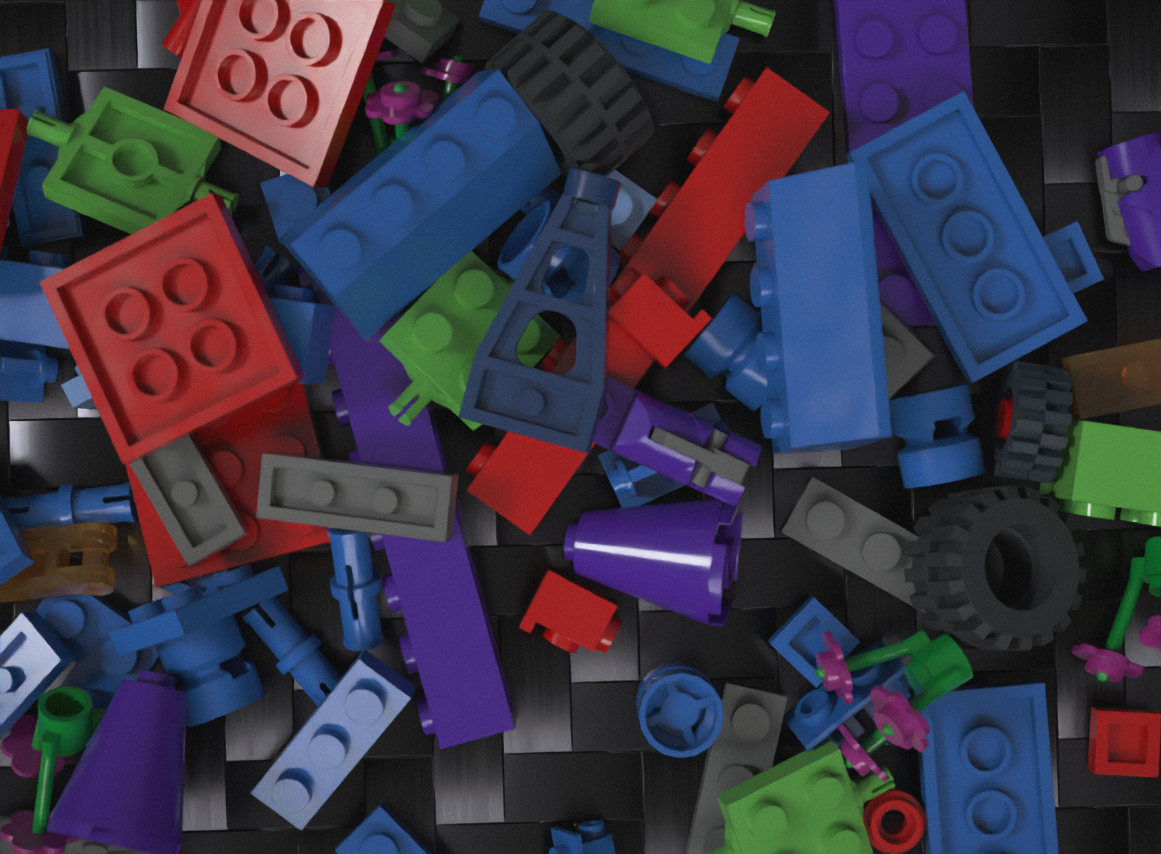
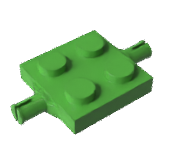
(681, 25)
(128, 162)
(444, 331)
(801, 807)

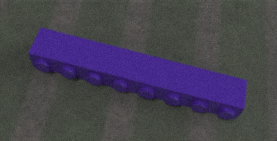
(429, 579)

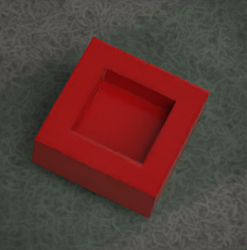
(1124, 741)

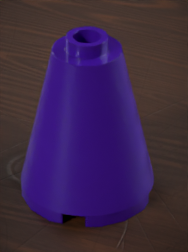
(663, 554)
(131, 772)

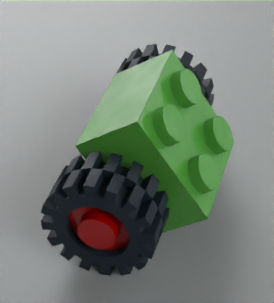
(1079, 462)

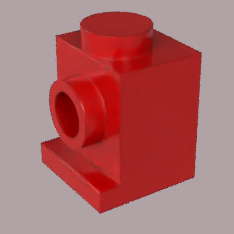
(654, 315)
(572, 613)

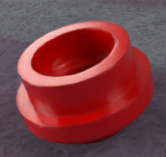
(904, 836)

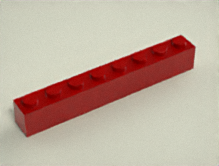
(687, 246)

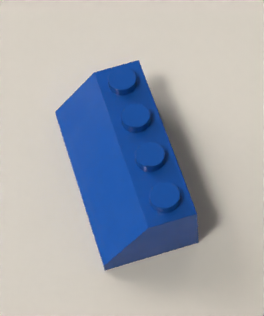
(424, 202)
(818, 311)

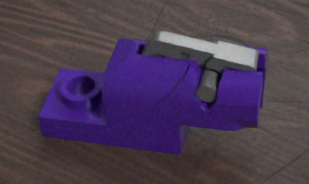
(1132, 197)
(675, 442)

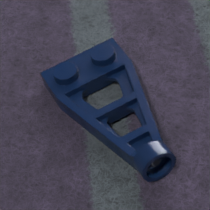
(534, 401)

